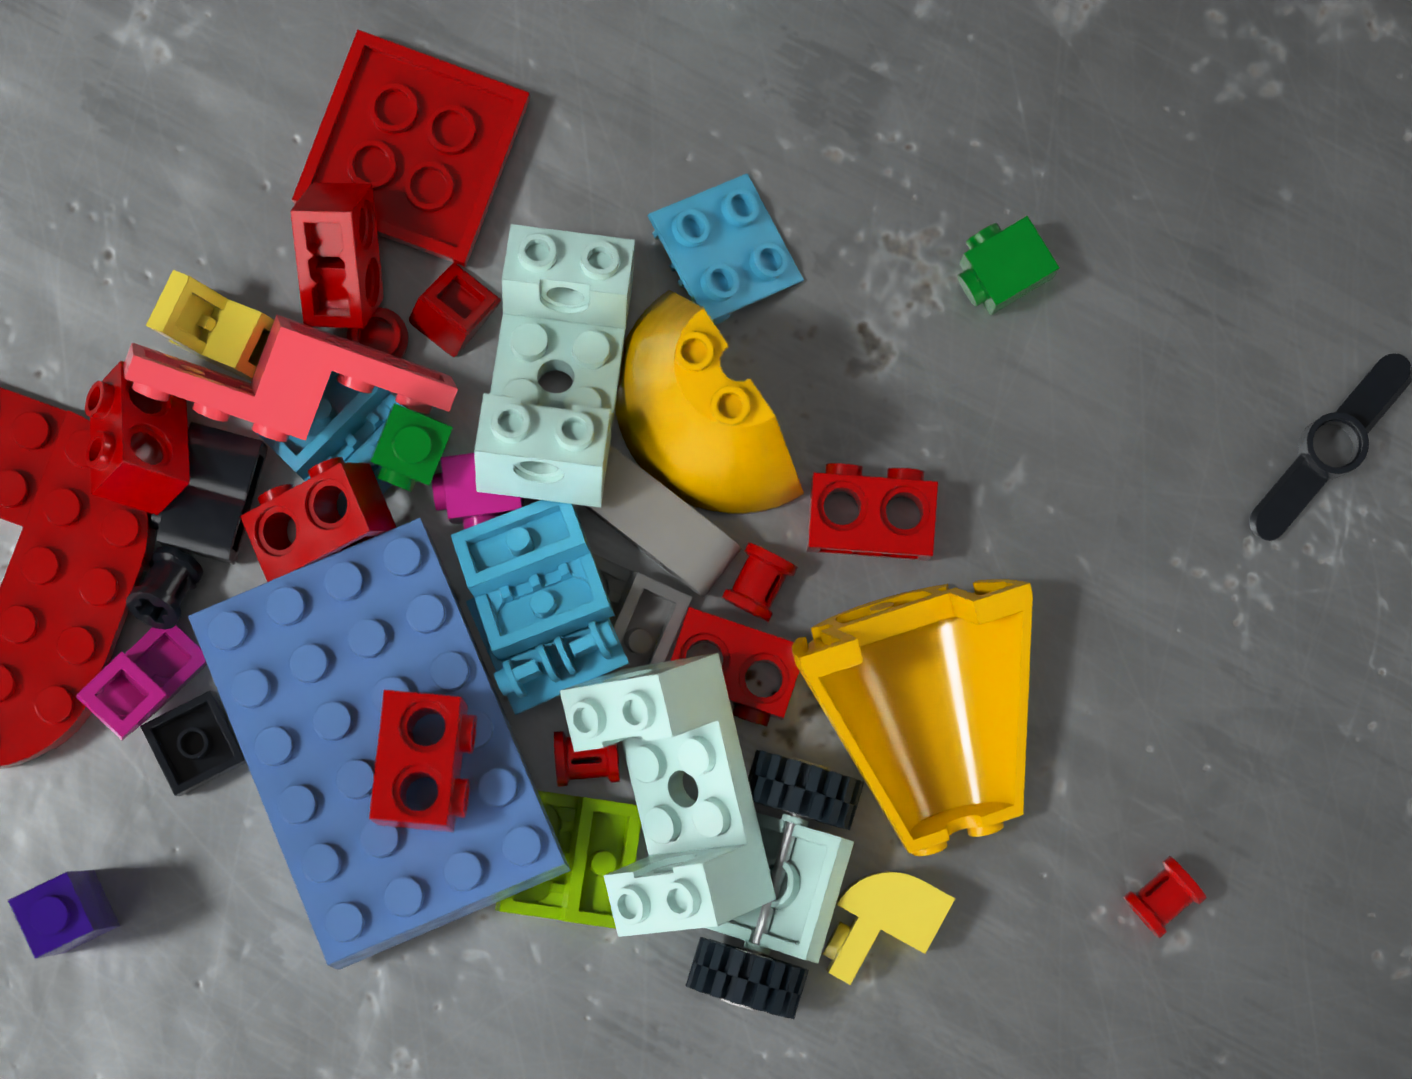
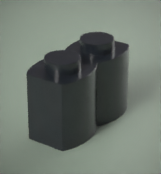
(220, 490)

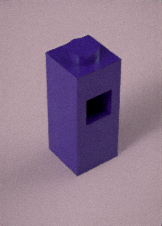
(63, 913)

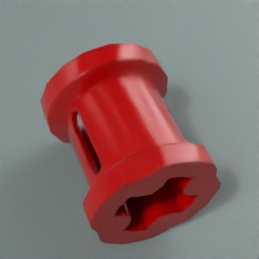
(759, 582)
(584, 764)
(1164, 897)

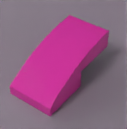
(142, 679)

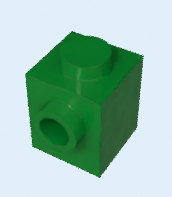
(1005, 264)
(409, 447)

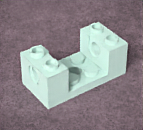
(565, 313)
(702, 853)

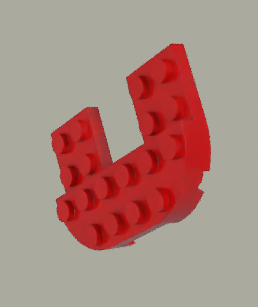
(64, 579)

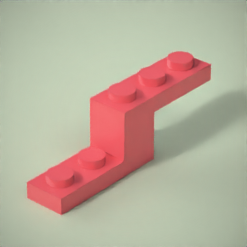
(288, 380)

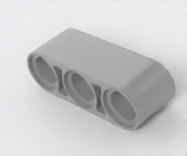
(663, 525)

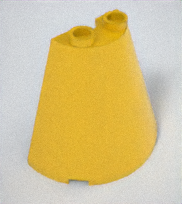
(691, 423)
(931, 704)

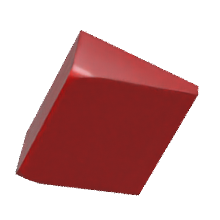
(453, 309)

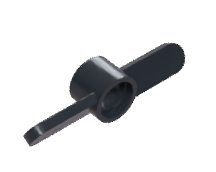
(1308, 473)

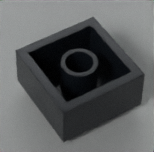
(194, 743)

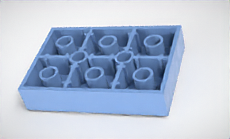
(304, 693)

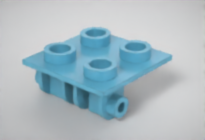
(725, 248)
(560, 663)

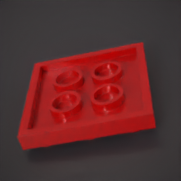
(424, 140)

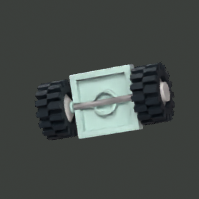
(806, 880)

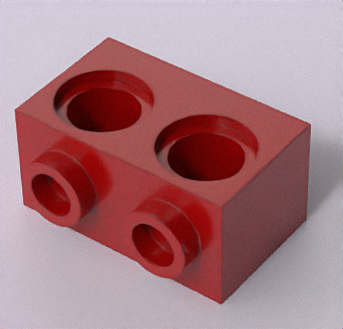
(337, 254)
(136, 444)
(316, 517)
(871, 531)
(740, 650)
(403, 761)

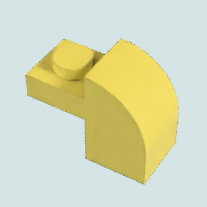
(210, 325)
(889, 903)

